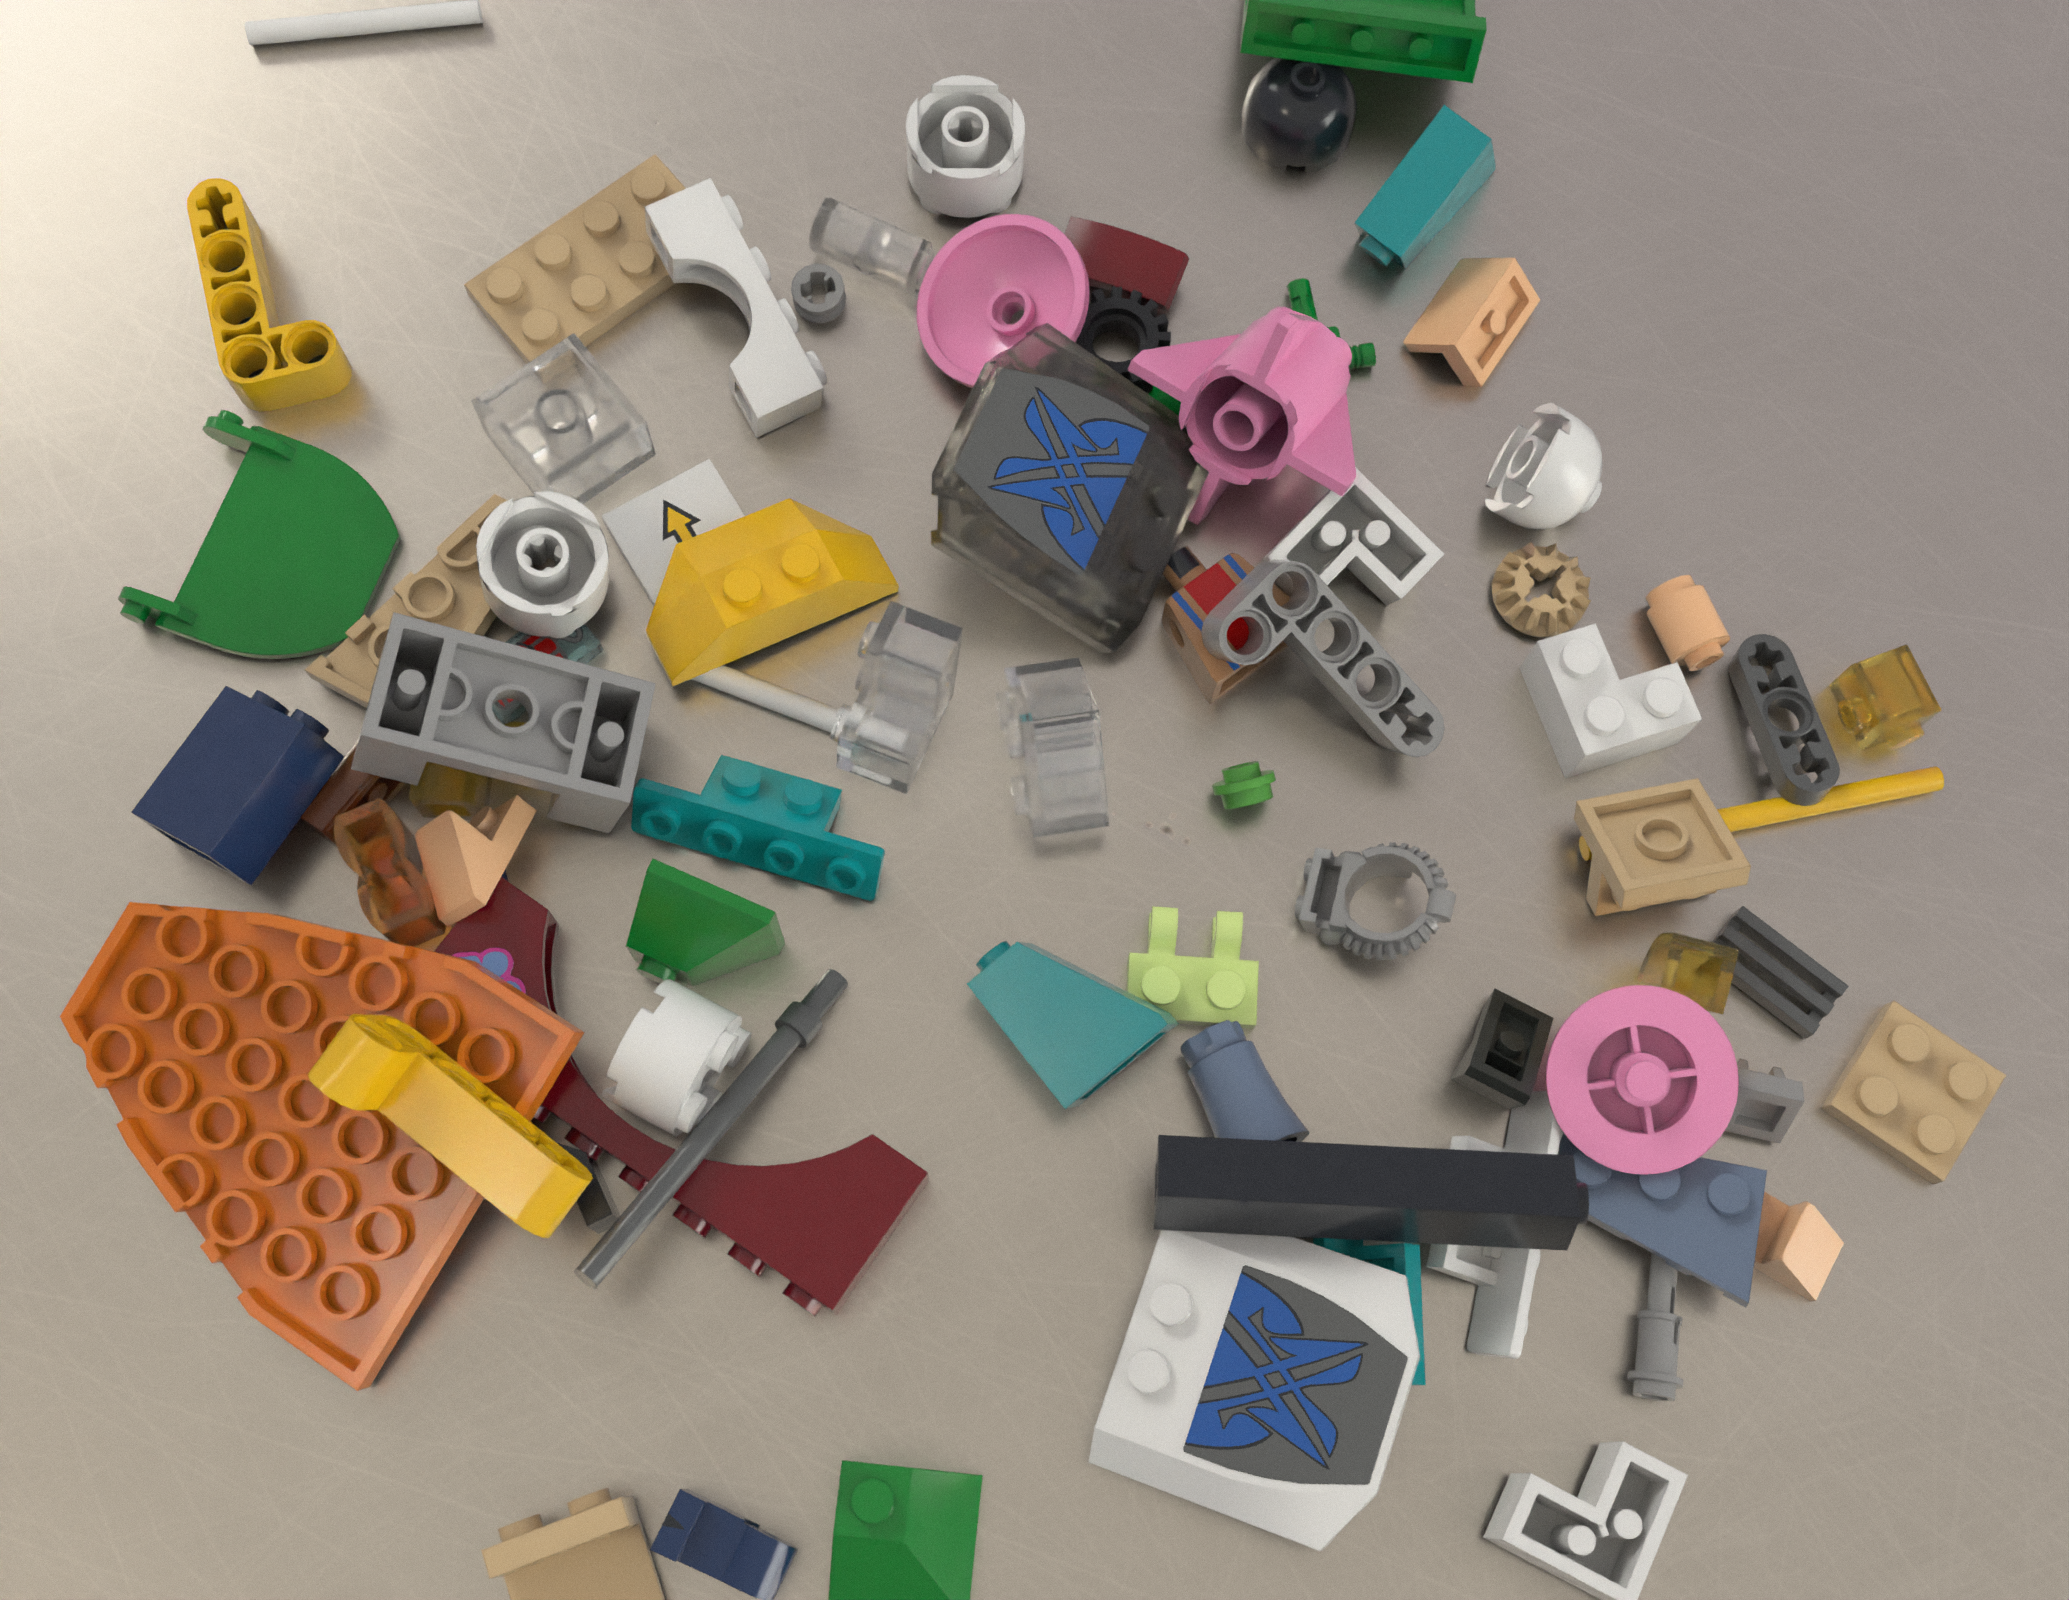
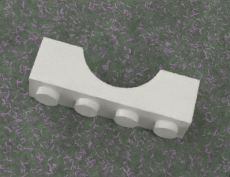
(702, 244)

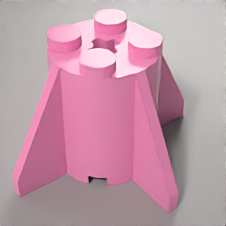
(1260, 403)

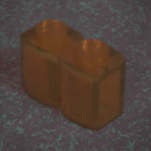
(389, 872)

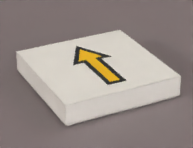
(667, 515)

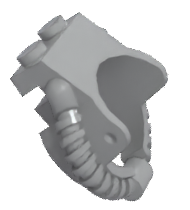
(1336, 879)

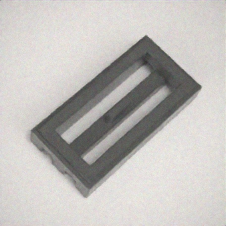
(1791, 956)

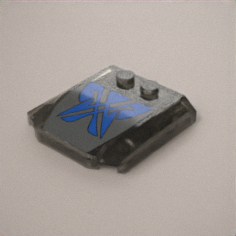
(1065, 487)

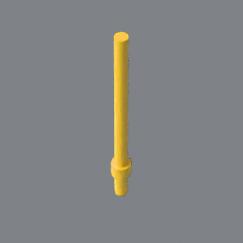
(1837, 799)

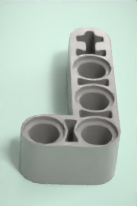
(1334, 667)

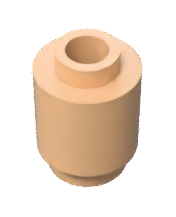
(1687, 623)

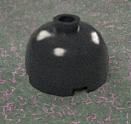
(1298, 114)

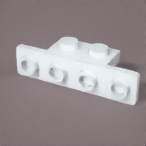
(1502, 1273)

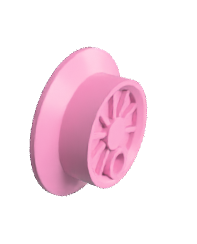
(1642, 1079)

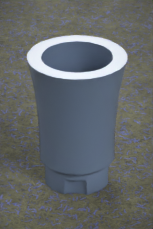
(1237, 1087)

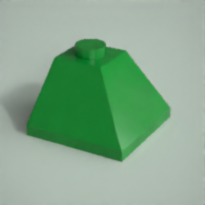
(697, 929)
(903, 1533)

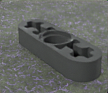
(1777, 745)

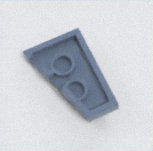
(1692, 1217)

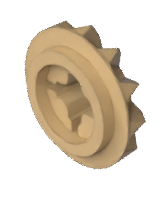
(1540, 615)

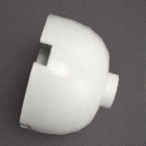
(1546, 471)

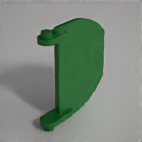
(285, 556)

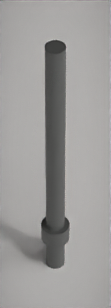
(794, 1029)

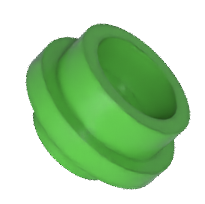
(1244, 785)

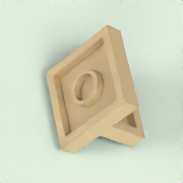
(1657, 847)

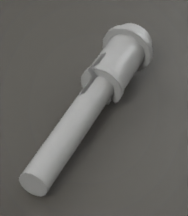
(1658, 1337)

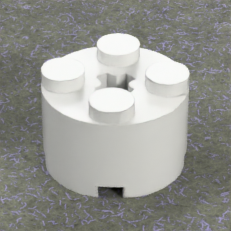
(965, 147)
(531, 532)
(675, 1058)

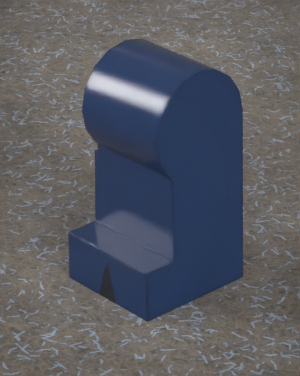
(724, 1545)

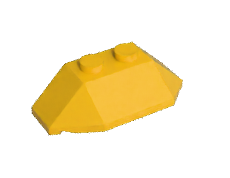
(760, 585)

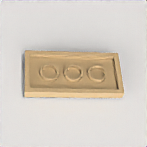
(581, 269)

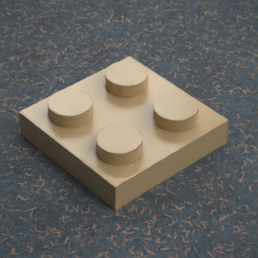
(1913, 1092)

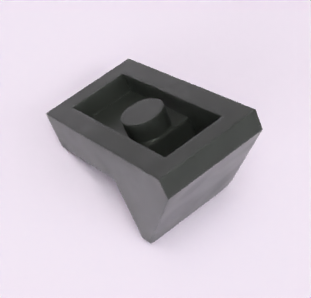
(1505, 1051)

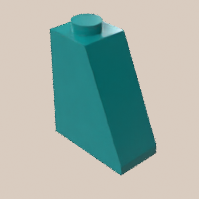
(1426, 189)
(1065, 1018)

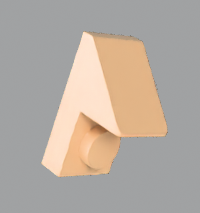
(469, 858)
(1796, 1246)

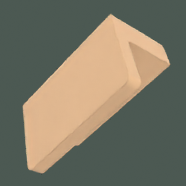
(1475, 316)

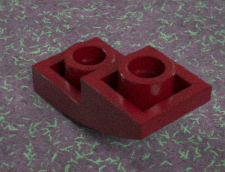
(1128, 261)

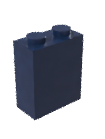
(240, 782)

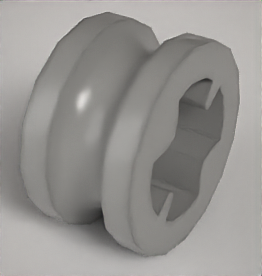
(802, 286)

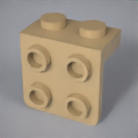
(583, 1557)

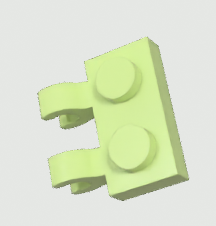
(1196, 988)

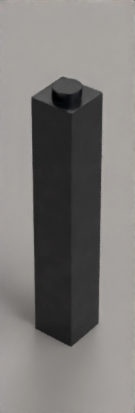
(1367, 1192)

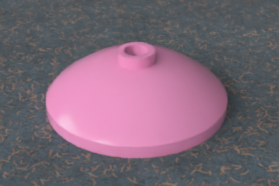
(988, 277)

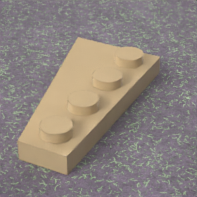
(442, 593)

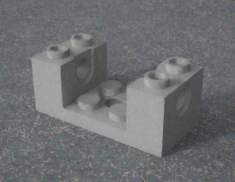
(437, 704)

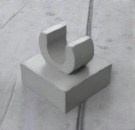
(1765, 1103)

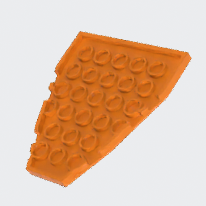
(309, 1205)

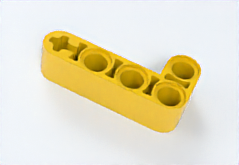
(249, 293)
(454, 1117)

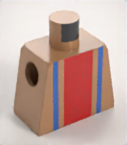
(1187, 608)

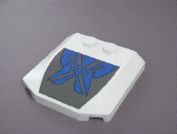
(1261, 1381)

